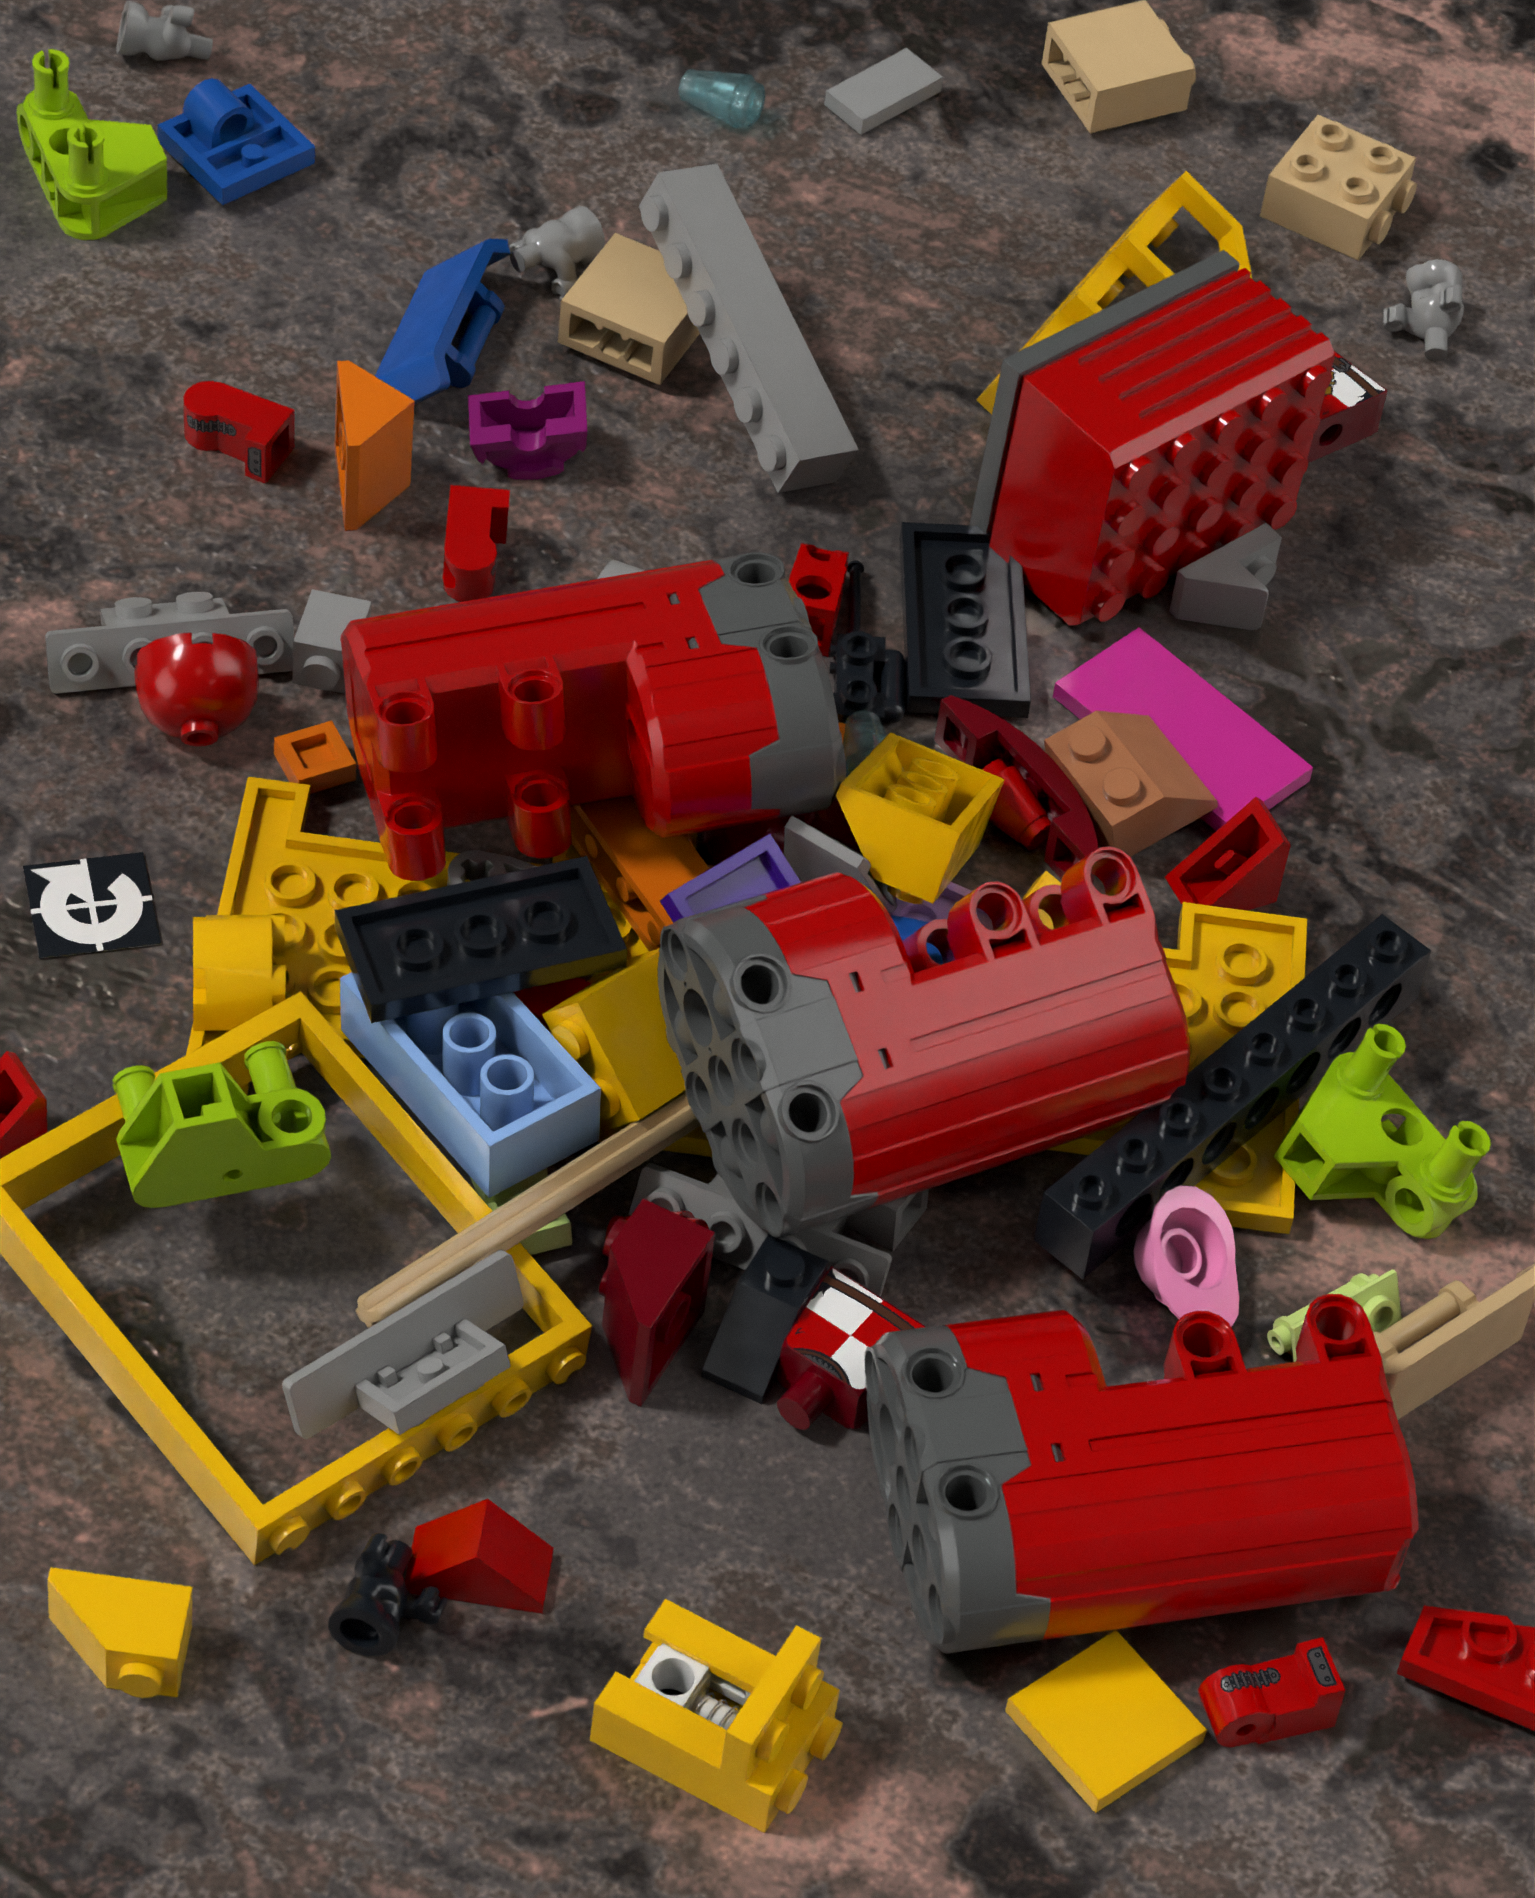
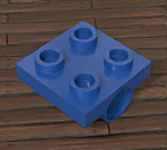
(234, 140)

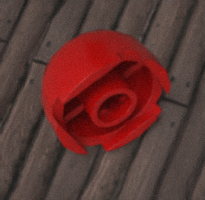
(197, 687)

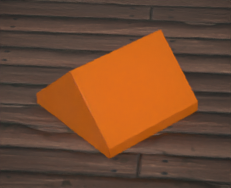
(370, 443)

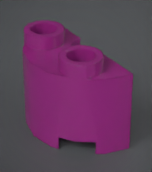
(532, 435)

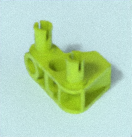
(89, 169)
(204, 1138)
(1348, 1153)

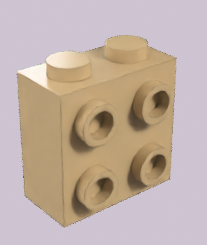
(1118, 66)
(1339, 187)
(628, 311)

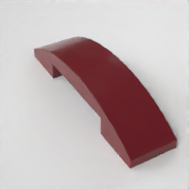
(982, 737)

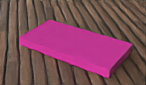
(1210, 732)

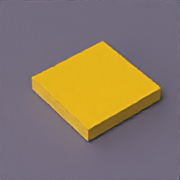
(1105, 1721)

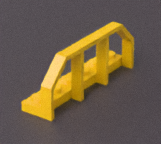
(1133, 257)

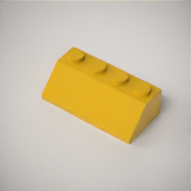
(916, 815)

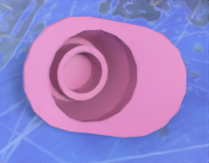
(1189, 1254)

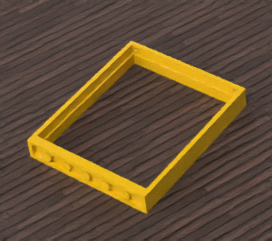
(388, 1457)

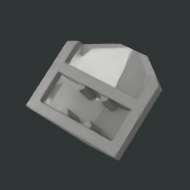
(818, 854)

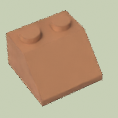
(1129, 779)

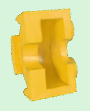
(236, 969)

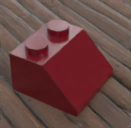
(652, 1292)

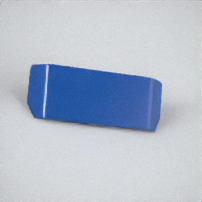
(421, 352)

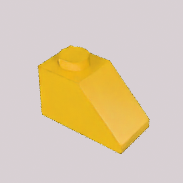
(124, 1628)

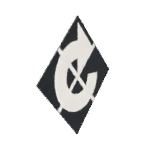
(91, 905)

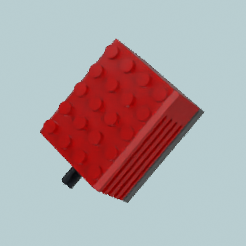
(1150, 437)

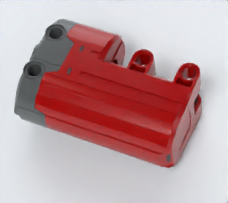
(642, 684)
(868, 1072)
(1085, 1507)

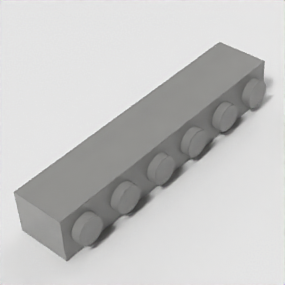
(747, 328)

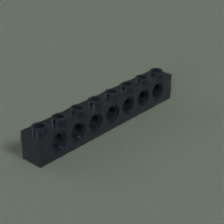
(1230, 1095)

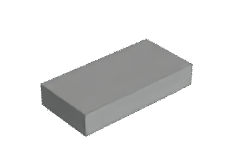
(883, 91)

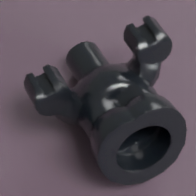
(379, 1598)

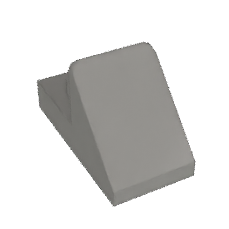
(1229, 582)

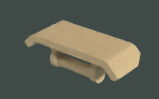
(1458, 1347)

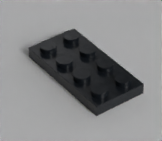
(962, 621)
(479, 939)

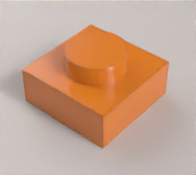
(315, 757)

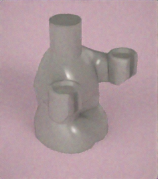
(162, 36)
(560, 246)
(1435, 306)

